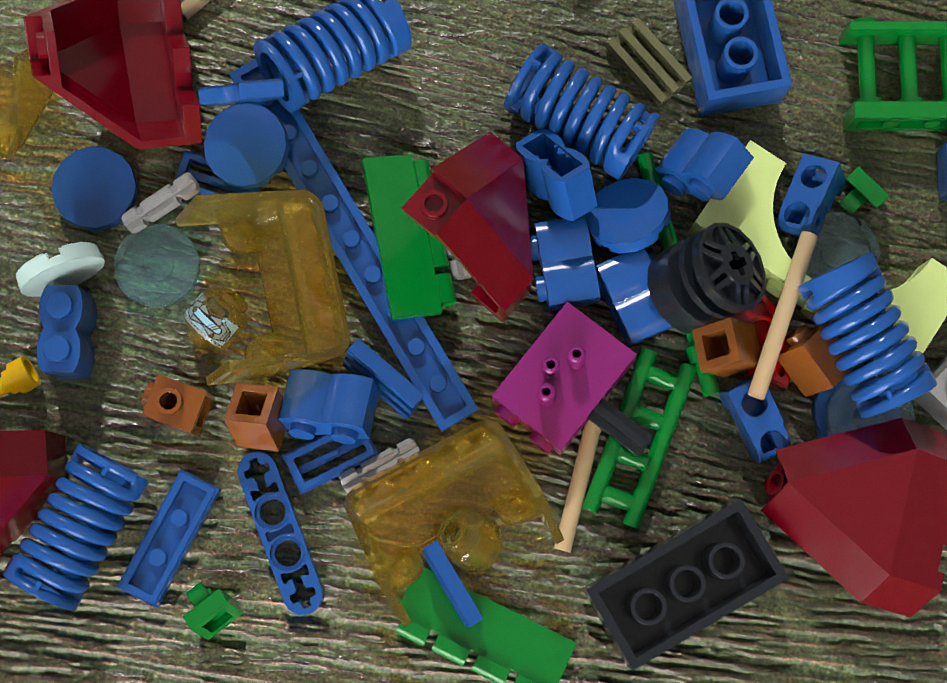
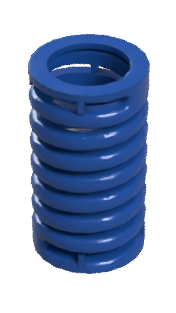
(332, 47)
(598, 142)
(877, 324)
(99, 522)

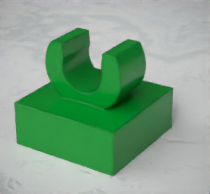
(864, 190)
(211, 611)

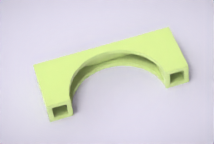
(751, 210)

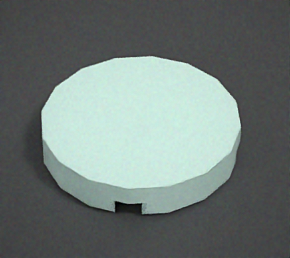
(73, 266)

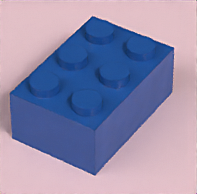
(733, 54)

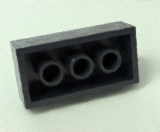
(684, 583)

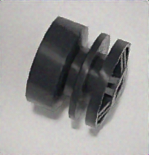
(706, 278)

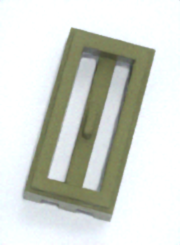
(659, 51)

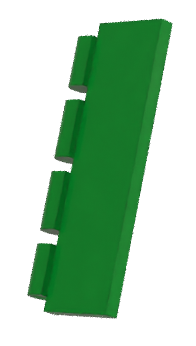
(404, 248)
(501, 639)

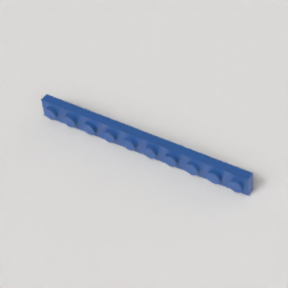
(358, 253)

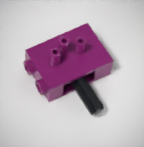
(564, 385)

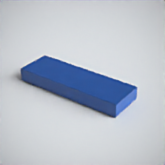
(169, 538)

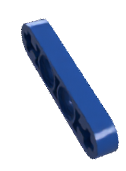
(286, 530)

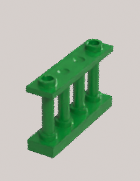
(910, 111)

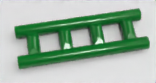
(648, 464)

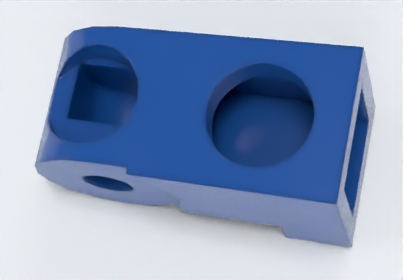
(810, 195)
(756, 420)

